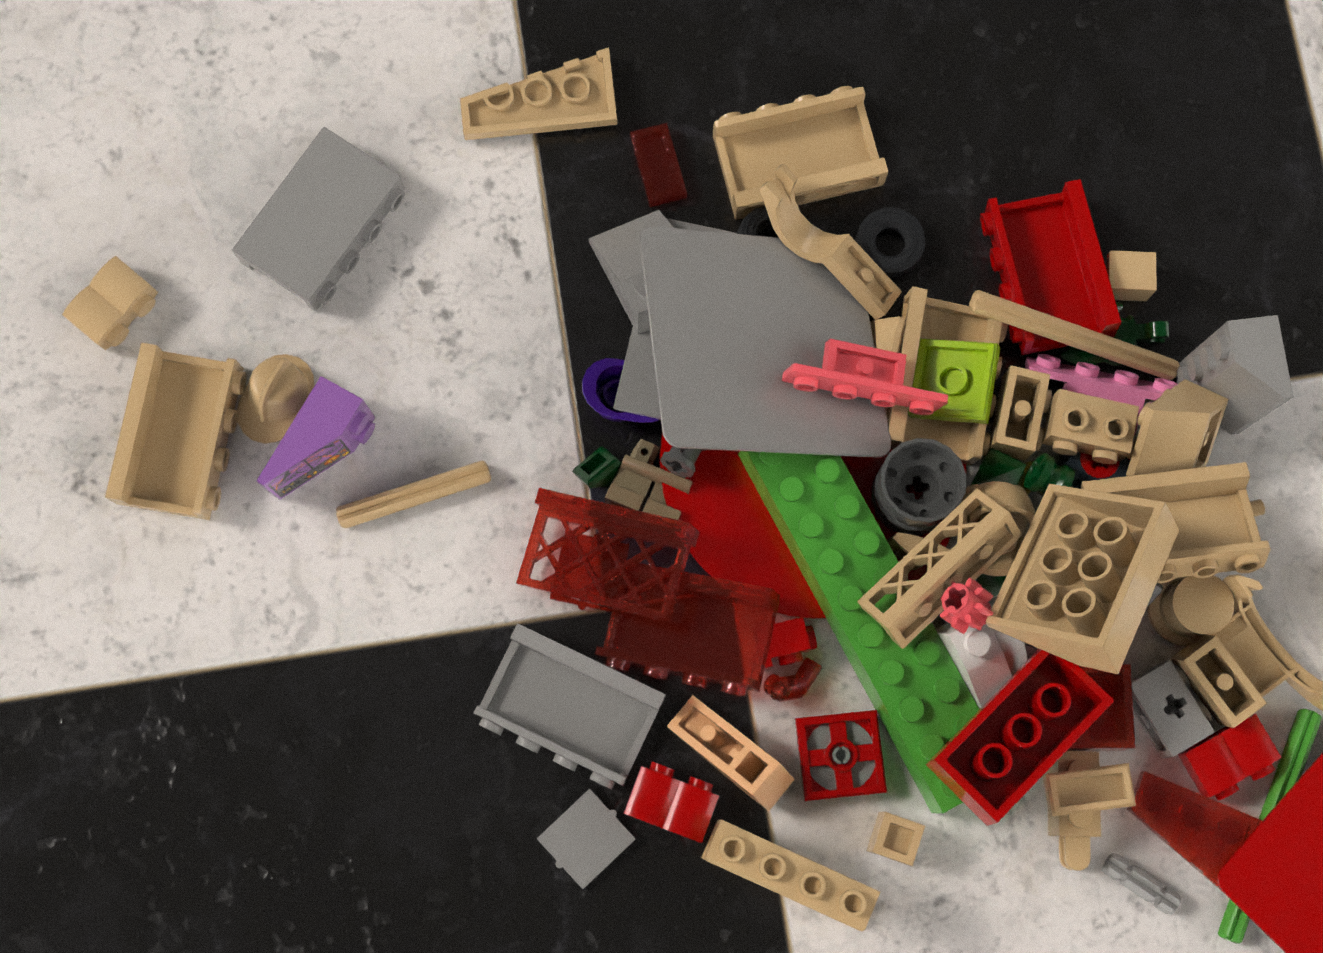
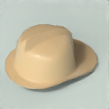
(274, 397)

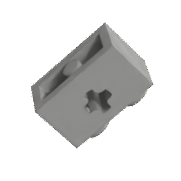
(1188, 719)

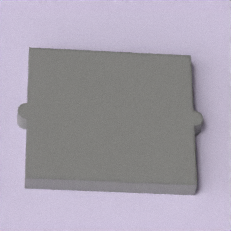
(586, 838)

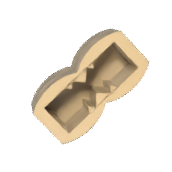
(111, 304)

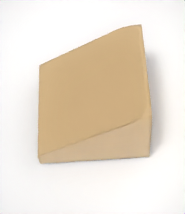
(888, 333)

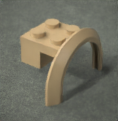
(1242, 662)

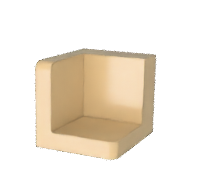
(1132, 274)
(895, 838)

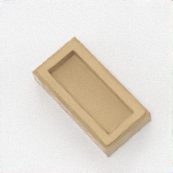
(1089, 789)

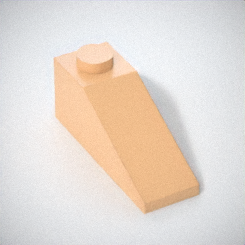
(731, 753)

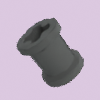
(681, 461)

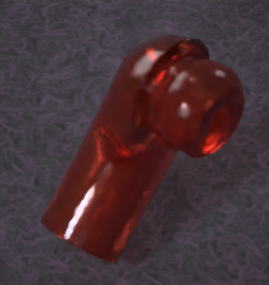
(792, 686)

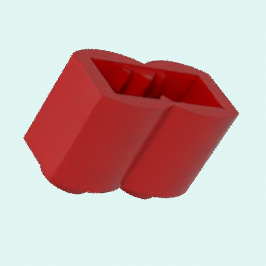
(1229, 757)
(672, 803)

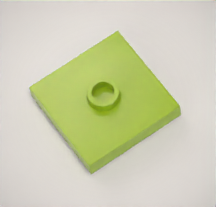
(962, 372)

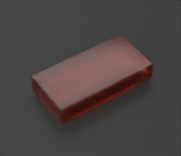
(658, 165)

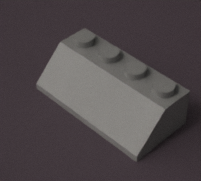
(1244, 365)

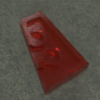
(1190, 823)

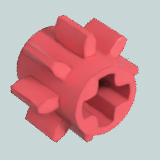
(966, 605)

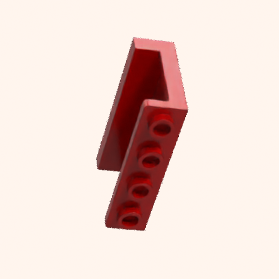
(1051, 263)

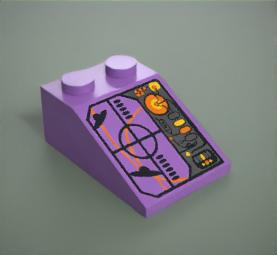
(321, 435)

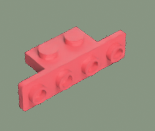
(866, 373)

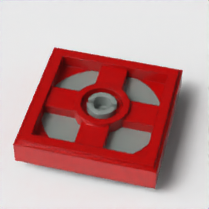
(840, 755)

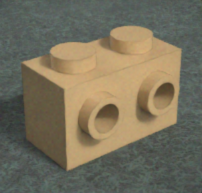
(1019, 412)
(1090, 426)

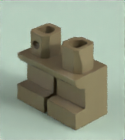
(636, 479)

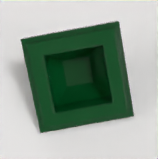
(598, 469)

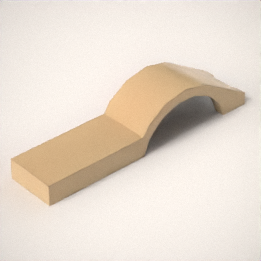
(837, 252)

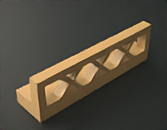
(975, 551)

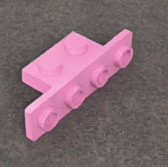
(1089, 380)

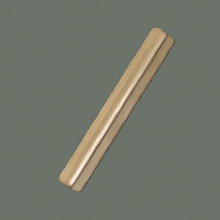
(413, 494)

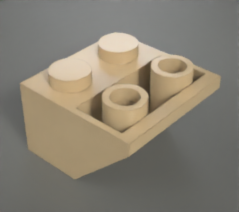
(1177, 430)

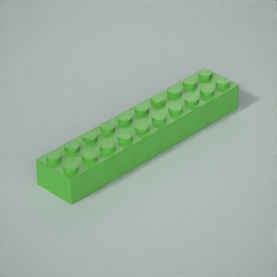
(841, 559)

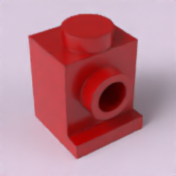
(789, 642)

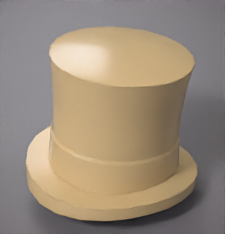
(1191, 608)

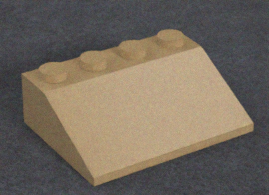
(1085, 575)

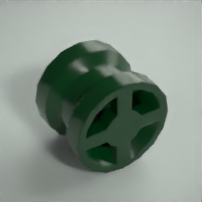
(1046, 472)

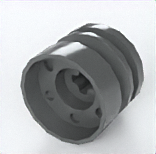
(931, 470)

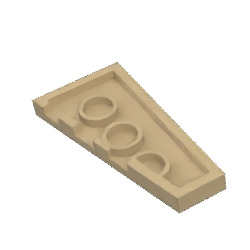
(557, 100)

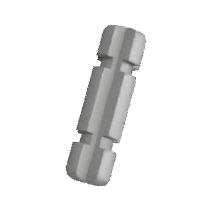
(1141, 883)

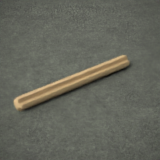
(1073, 335)

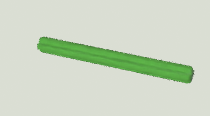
(1287, 774)

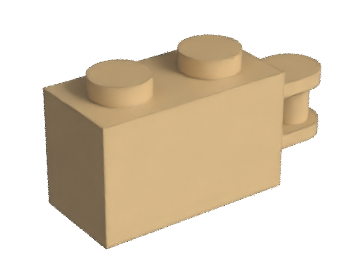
(1077, 828)

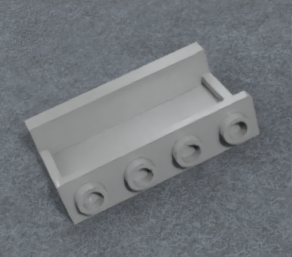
(320, 218)
(569, 707)

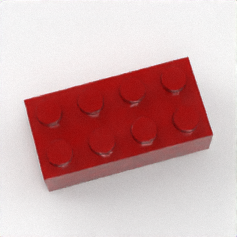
(1019, 734)

